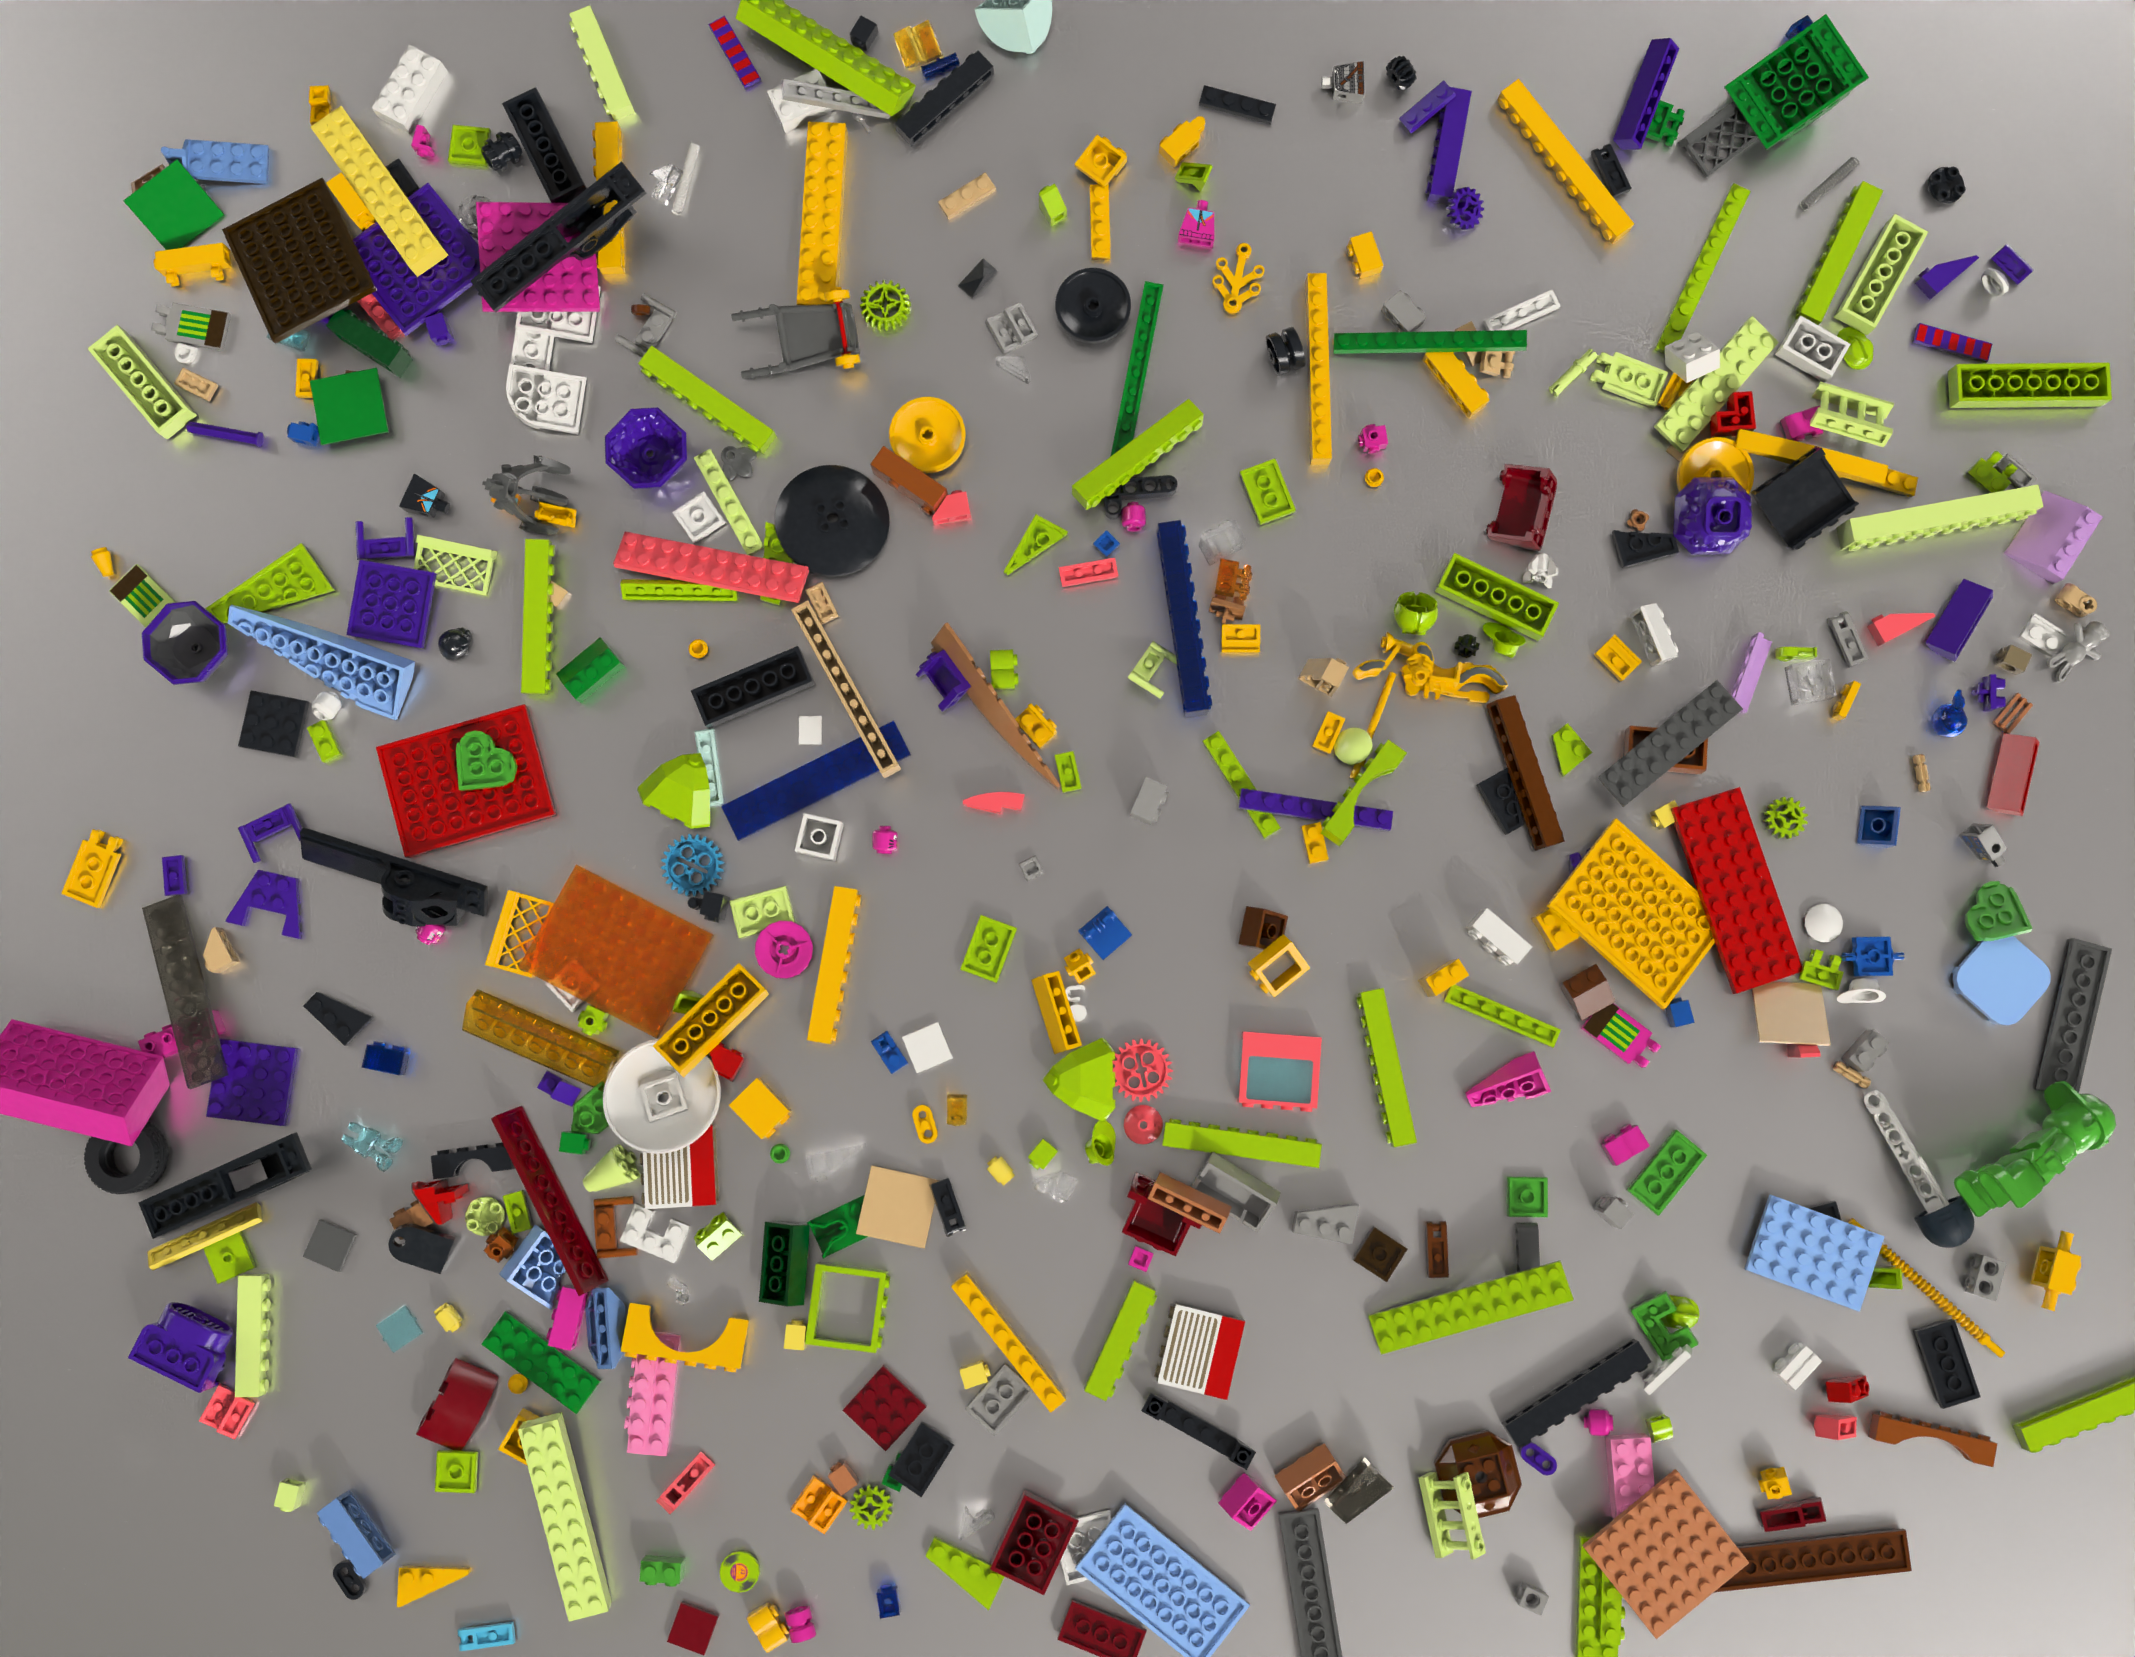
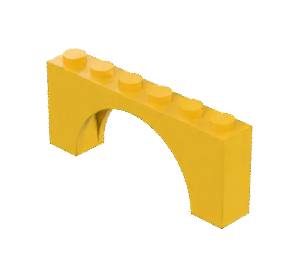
(642, 1340)

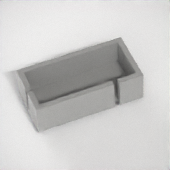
(1237, 1189)

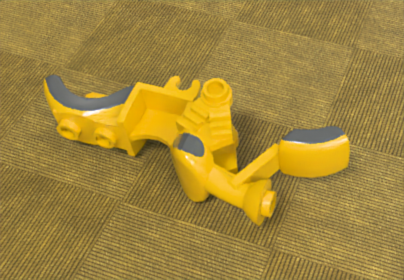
(1424, 675)

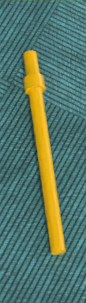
(1375, 718)

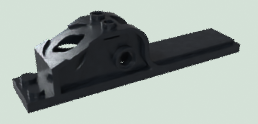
(548, 245)
(402, 901)
(214, 1189)

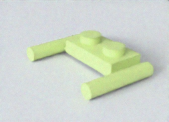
(1148, 665)

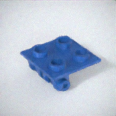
(1105, 932)

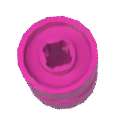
(800, 1624)

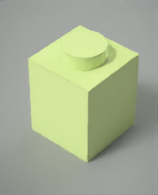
(289, 1494)

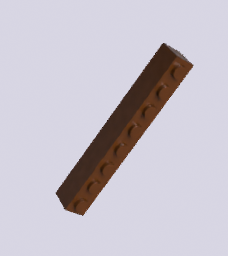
(1525, 772)

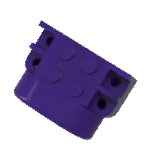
(184, 1346)

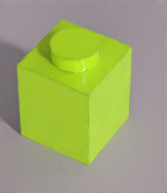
(1042, 1154)

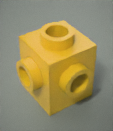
(1079, 965)
(1775, 1483)

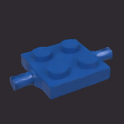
(1872, 956)

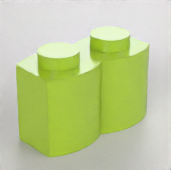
(1003, 669)

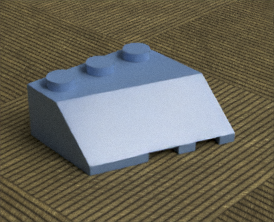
(535, 1267)

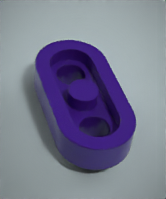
(1537, 1458)

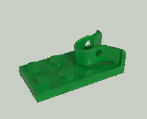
(837, 1227)

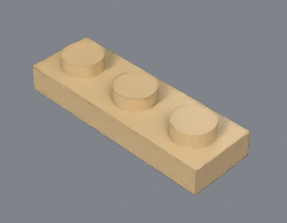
(967, 195)

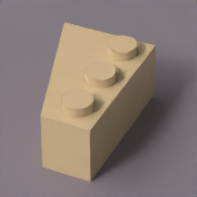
(1324, 674)

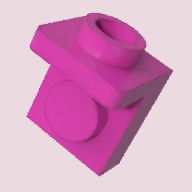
(420, 142)

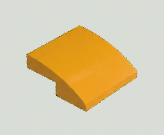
(818, 1504)

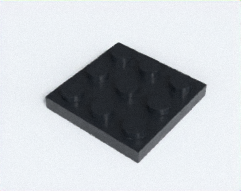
(273, 724)

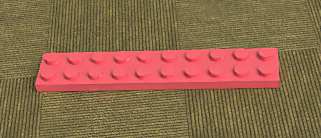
(711, 567)

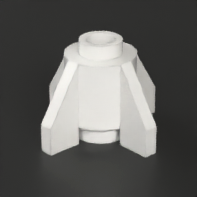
(1541, 570)

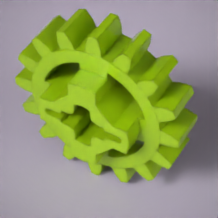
(1783, 825)
(863, 1508)

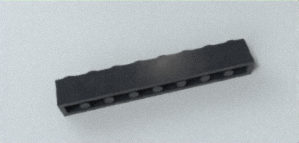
(1576, 1392)

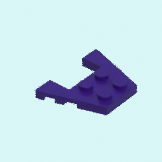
(270, 893)

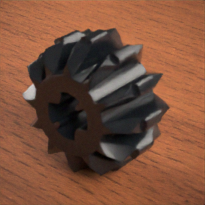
(1401, 72)

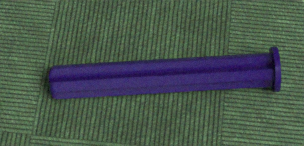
(225, 433)

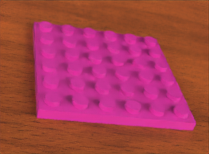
(564, 288)

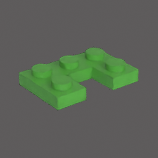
(1649, 1318)

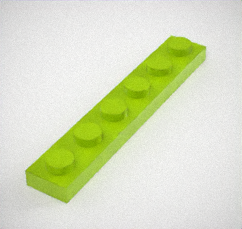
(673, 590)
(1238, 779)
(1502, 1015)

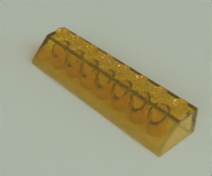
(539, 1039)

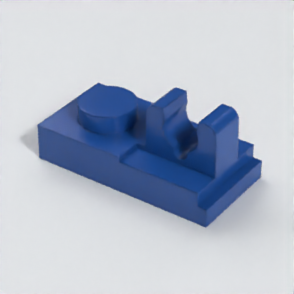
(889, 1052)

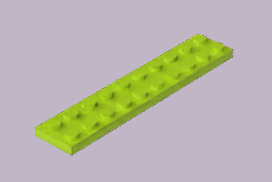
(1471, 1307)

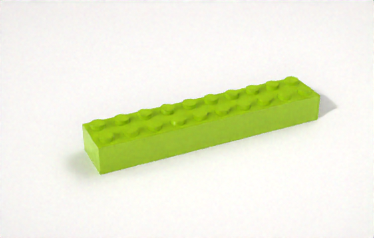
(828, 53)

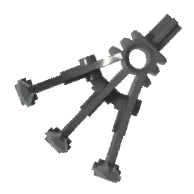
(505, 487)

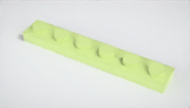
(729, 502)

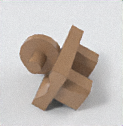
(1226, 609)

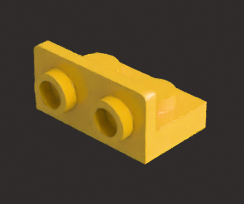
(1036, 726)

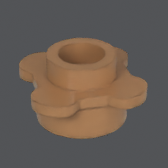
(1643, 517)

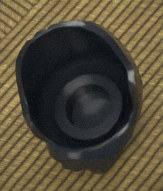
(454, 643)

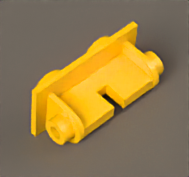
(556, 514)

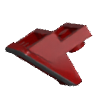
(437, 1198)

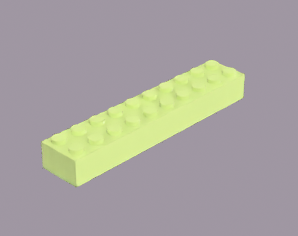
(1939, 517)
(565, 1516)

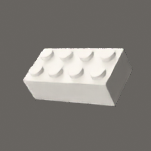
(409, 89)

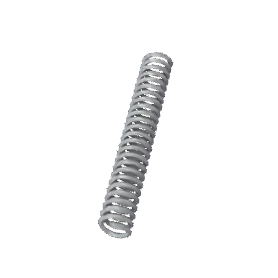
(1831, 183)

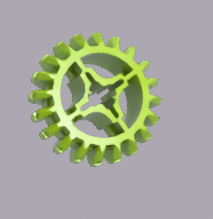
(877, 305)

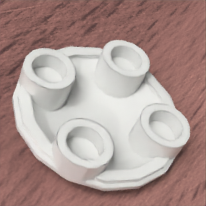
(1823, 923)

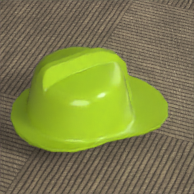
(1861, 349)
(1504, 640)
(1102, 1144)
(1685, 1314)

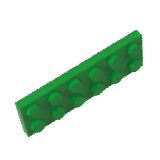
(541, 1363)

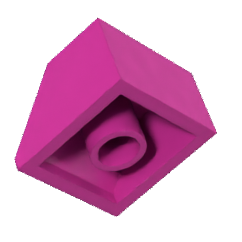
(1247, 1501)

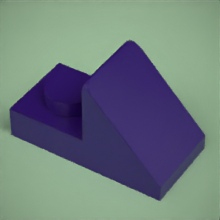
(559, 1088)

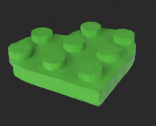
(482, 764)
(1996, 913)

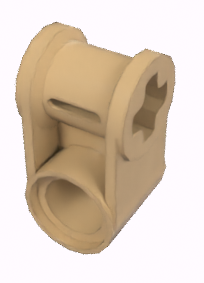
(2076, 600)

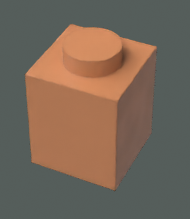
(843, 1477)

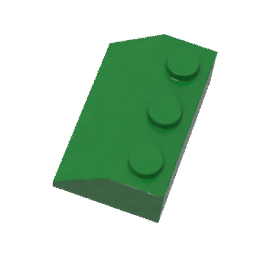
(590, 670)

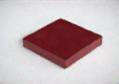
(693, 1628)

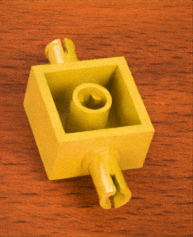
(2056, 1270)

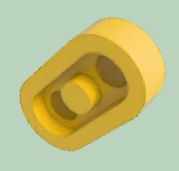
(924, 1124)

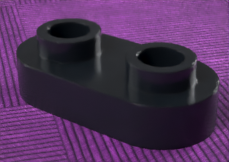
(347, 1581)

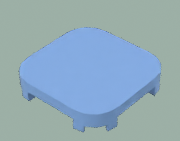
(2001, 979)

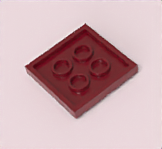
(884, 1408)

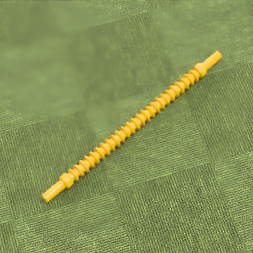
(1983, 1338)

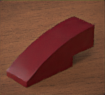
(1793, 1515)

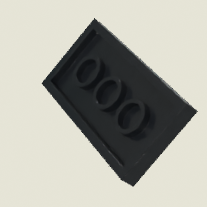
(1947, 1363)

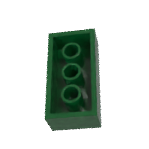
(370, 341)
(784, 1263)

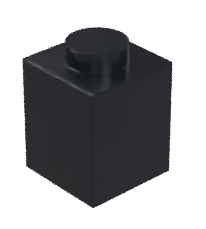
(863, 33)

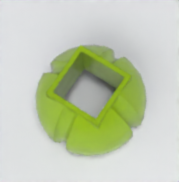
(1415, 612)

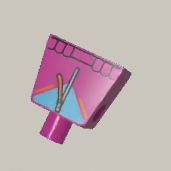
(1198, 226)

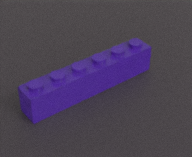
(1646, 94)
(1448, 148)

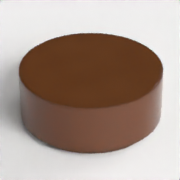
(640, 310)

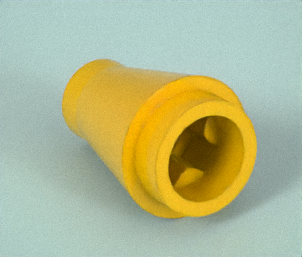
(103, 561)

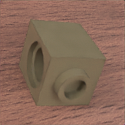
(2013, 659)

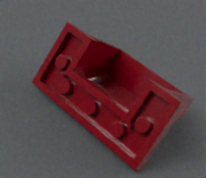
(1153, 1222)

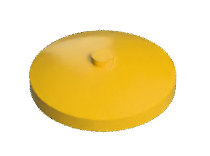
(927, 434)
(1716, 459)

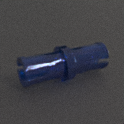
(940, 65)

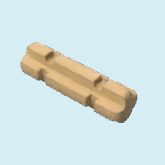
(1921, 773)
(1852, 1074)

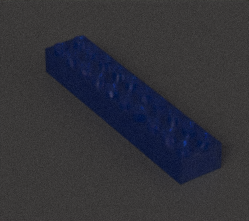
(1182, 618)

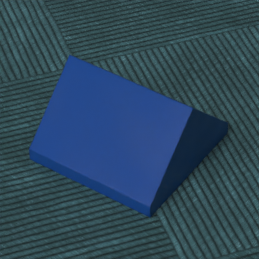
(1879, 826)

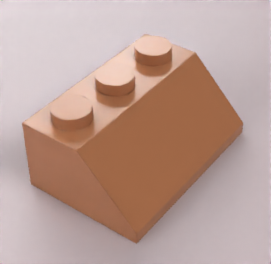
(1310, 1477)

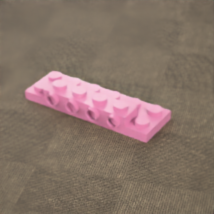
(652, 1401)

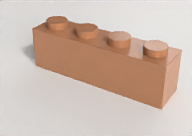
(1189, 1202)

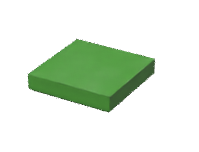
(1527, 1196)

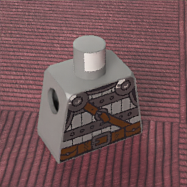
(1346, 82)

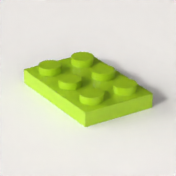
(1267, 491)
(988, 948)

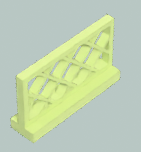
(461, 550)

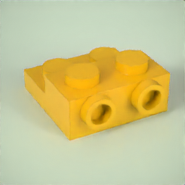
(1101, 161)

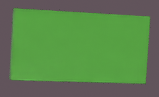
(1666, 1172)

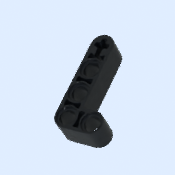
(1140, 492)

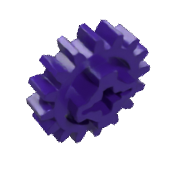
(1465, 208)

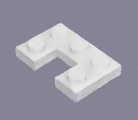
(640, 1237)

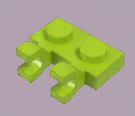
(1989, 476)
(1821, 975)

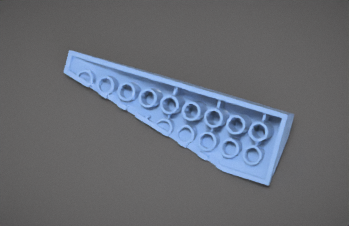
(357, 670)

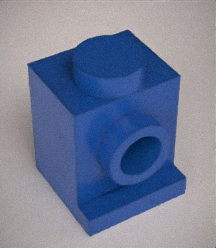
(303, 433)

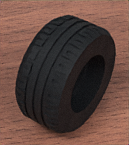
(151, 1165)

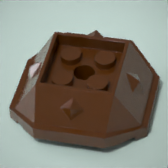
(1483, 1453)

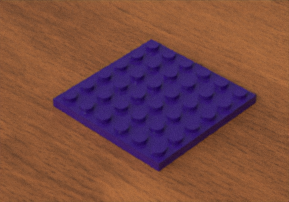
(399, 290)

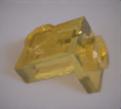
(956, 1109)

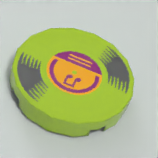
(739, 1571)

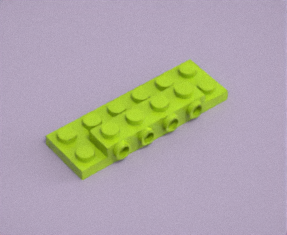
(1597, 1610)

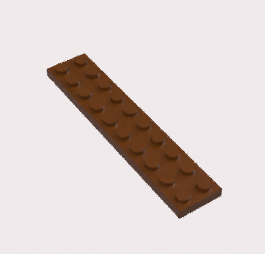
(1822, 1559)

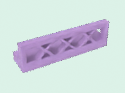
(1750, 670)

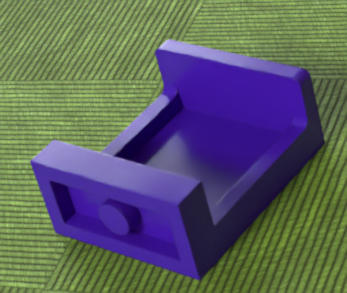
(945, 678)

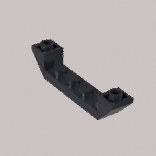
(1199, 1429)

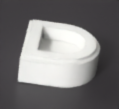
(185, 354)

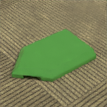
(589, 1113)

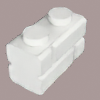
(1796, 1365)

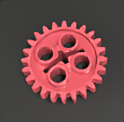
(1158, 1065)

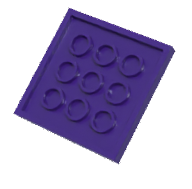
(391, 604)
(256, 1083)

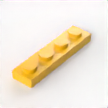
(1100, 222)

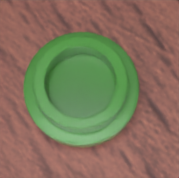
(780, 1153)

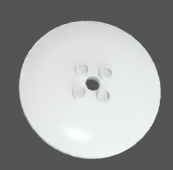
(634, 1105)

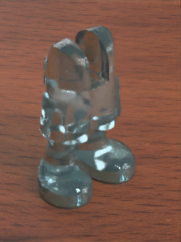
(367, 1140)

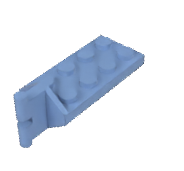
(222, 160)

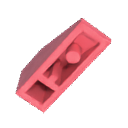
(1888, 627)
(685, 1483)

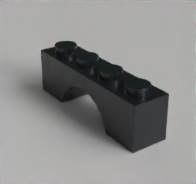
(449, 1164)

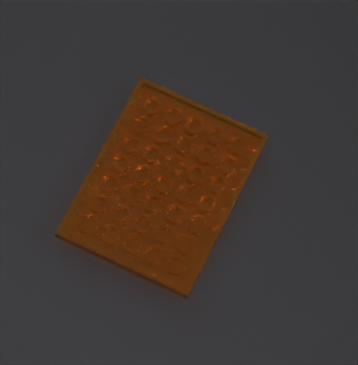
(616, 951)

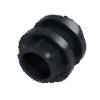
(501, 151)

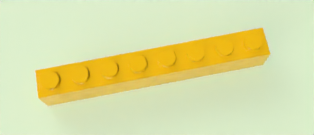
(607, 155)
(833, 965)
(1009, 1342)

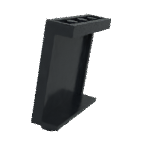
(1804, 499)

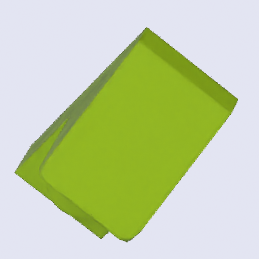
(1193, 174)

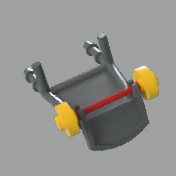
(811, 333)

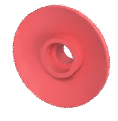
(1135, 1117)

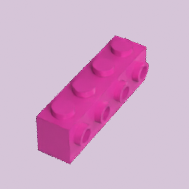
(164, 1042)

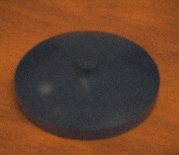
(1093, 305)

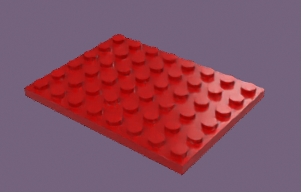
(426, 792)

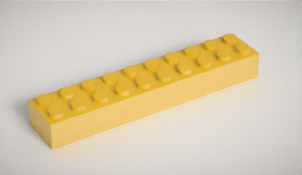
(822, 211)

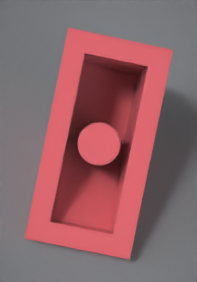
(953, 508)
(1802, 1050)
(1835, 1426)

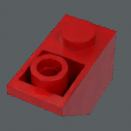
(726, 1062)
(1847, 1389)

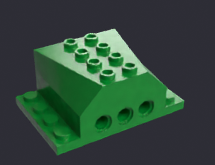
(1796, 83)

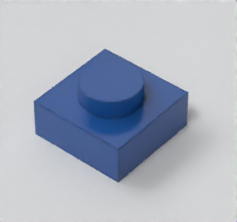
(1106, 543)

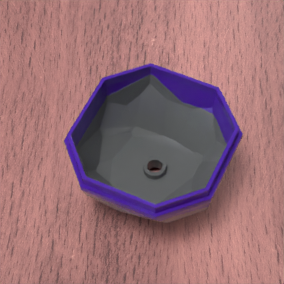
(171, 642)

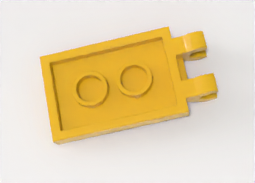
(93, 869)

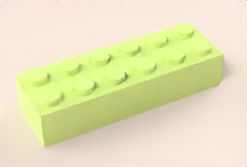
(1881, 274)
(142, 382)

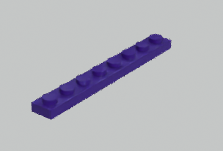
(1311, 808)

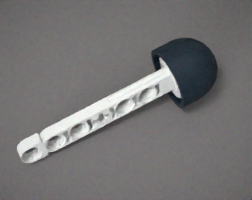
(1944, 1221)

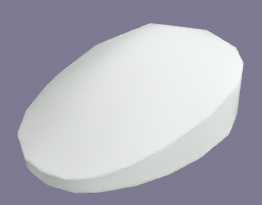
(1994, 282)

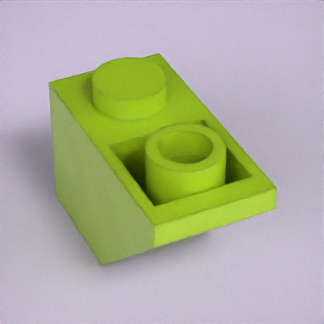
(1052, 204)

